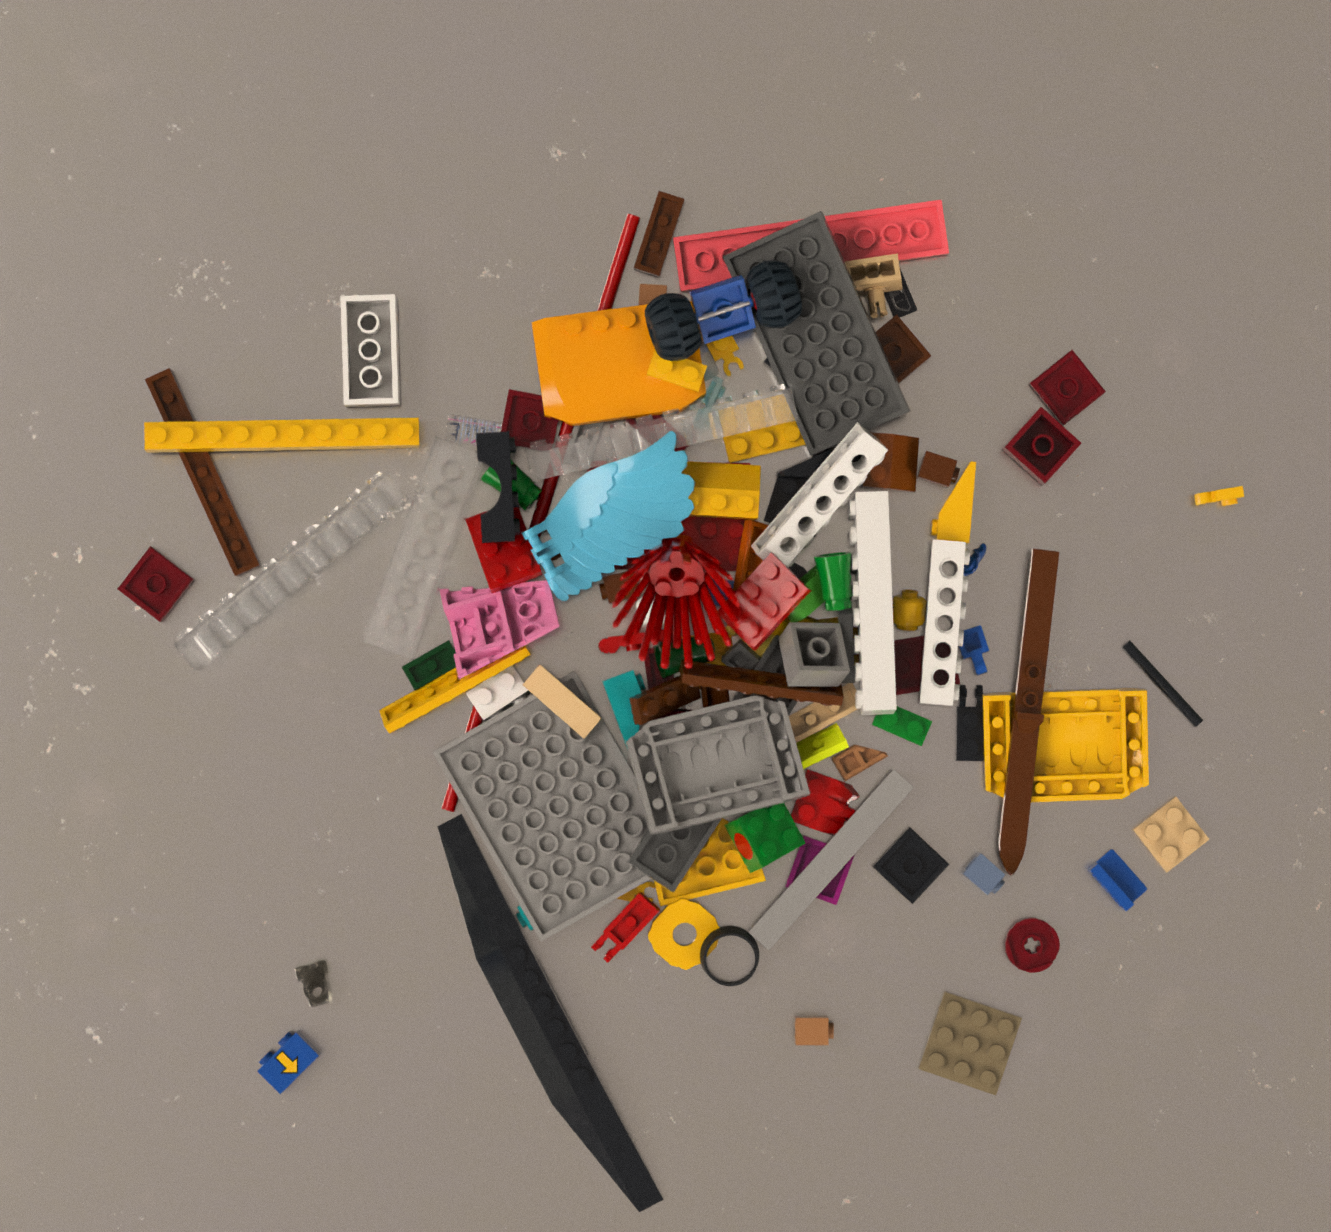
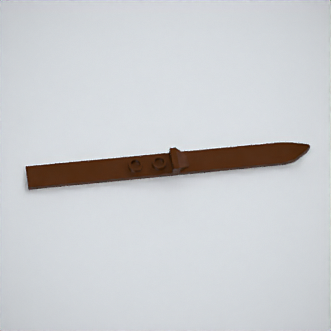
(1027, 707)

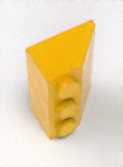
(725, 490)

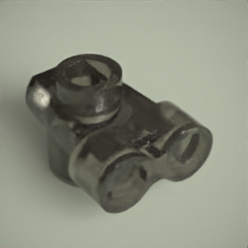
(312, 977)

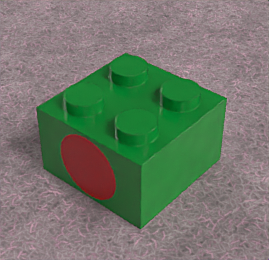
(764, 835)

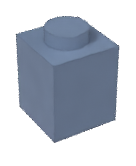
(984, 874)

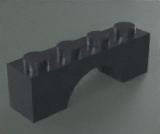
(499, 522)

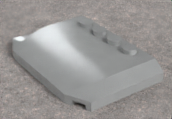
(716, 763)

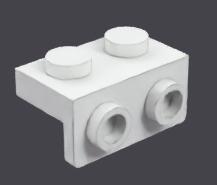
(498, 693)

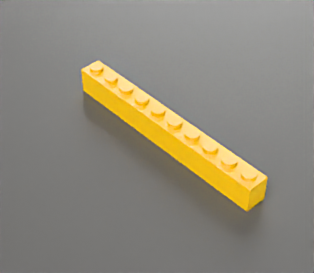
(281, 435)

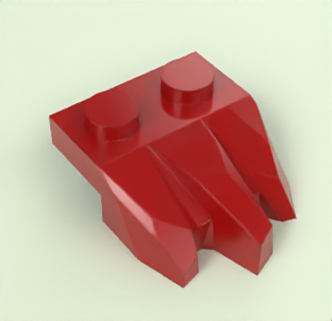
(826, 804)

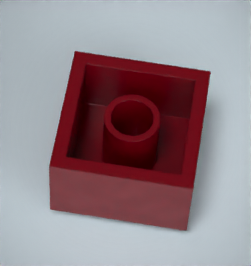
(1041, 446)

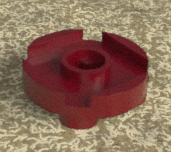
(1045, 953)

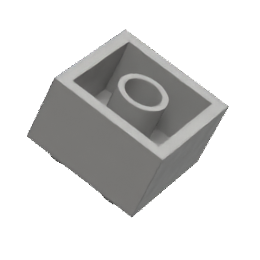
(814, 654)

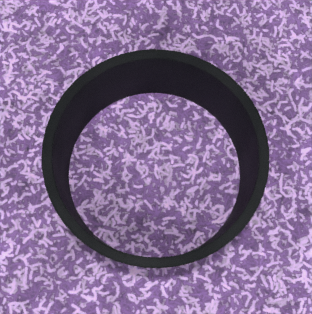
(728, 931)

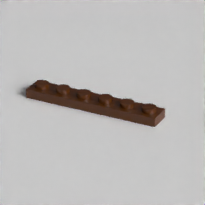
(757, 682)

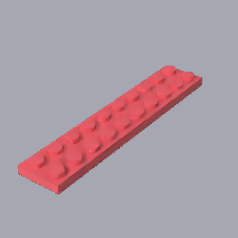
(906, 229)

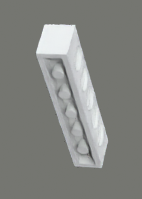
(821, 484)
(942, 552)

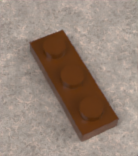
(659, 233)
(662, 700)

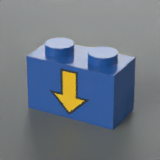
(288, 1062)

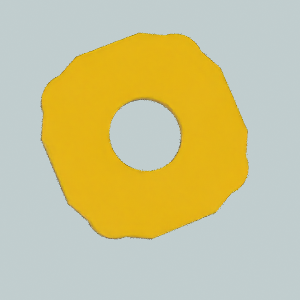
(662, 933)

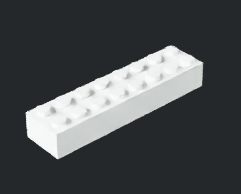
(874, 603)

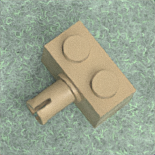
(874, 277)

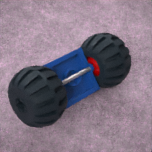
(723, 310)

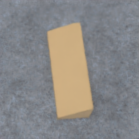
(562, 701)

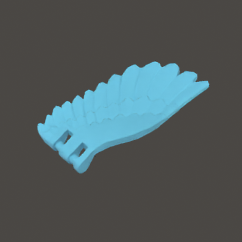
(614, 516)

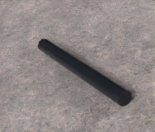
(1162, 683)

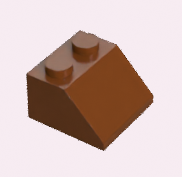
(898, 467)

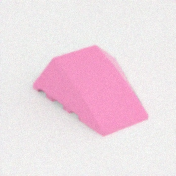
(497, 623)

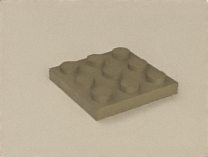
(970, 1043)

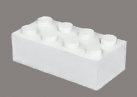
(370, 350)

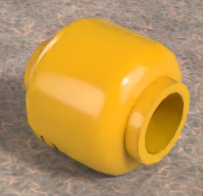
(909, 610)

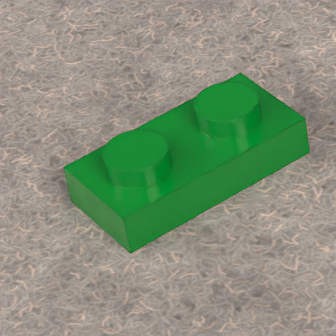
(904, 724)

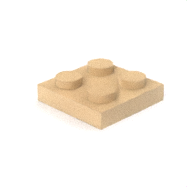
(1170, 834)

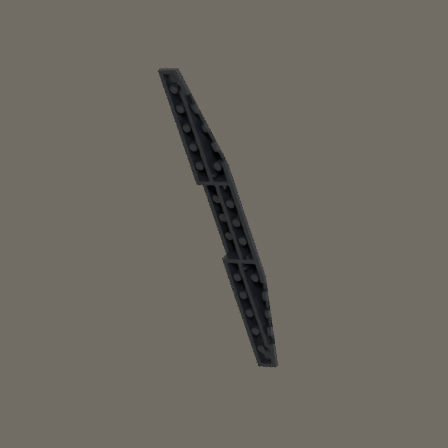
(540, 1019)

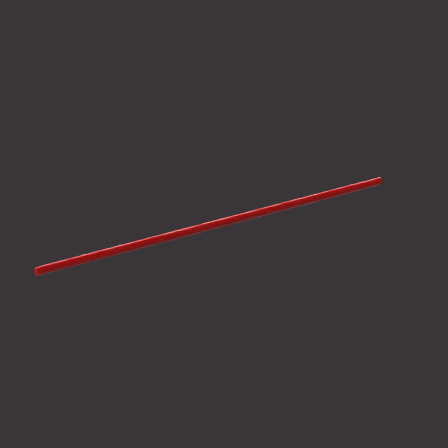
(549, 484)

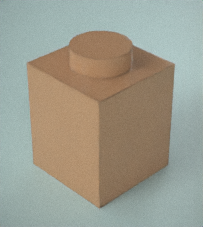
(813, 1030)

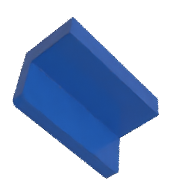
(1117, 879)

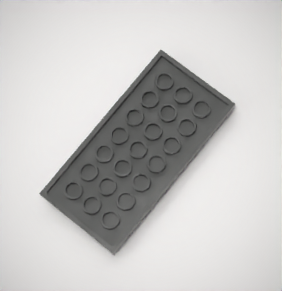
(831, 348)

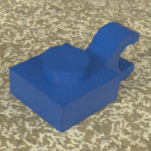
(973, 647)

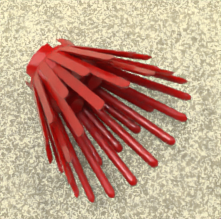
(675, 578)

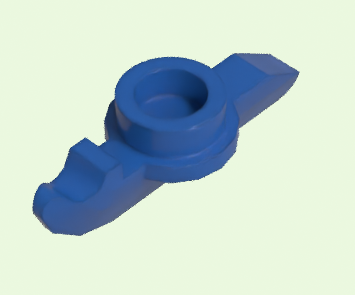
(974, 560)

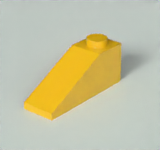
(955, 516)

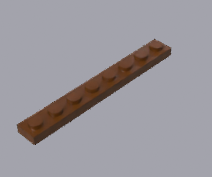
(205, 478)

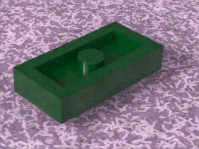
(430, 665)

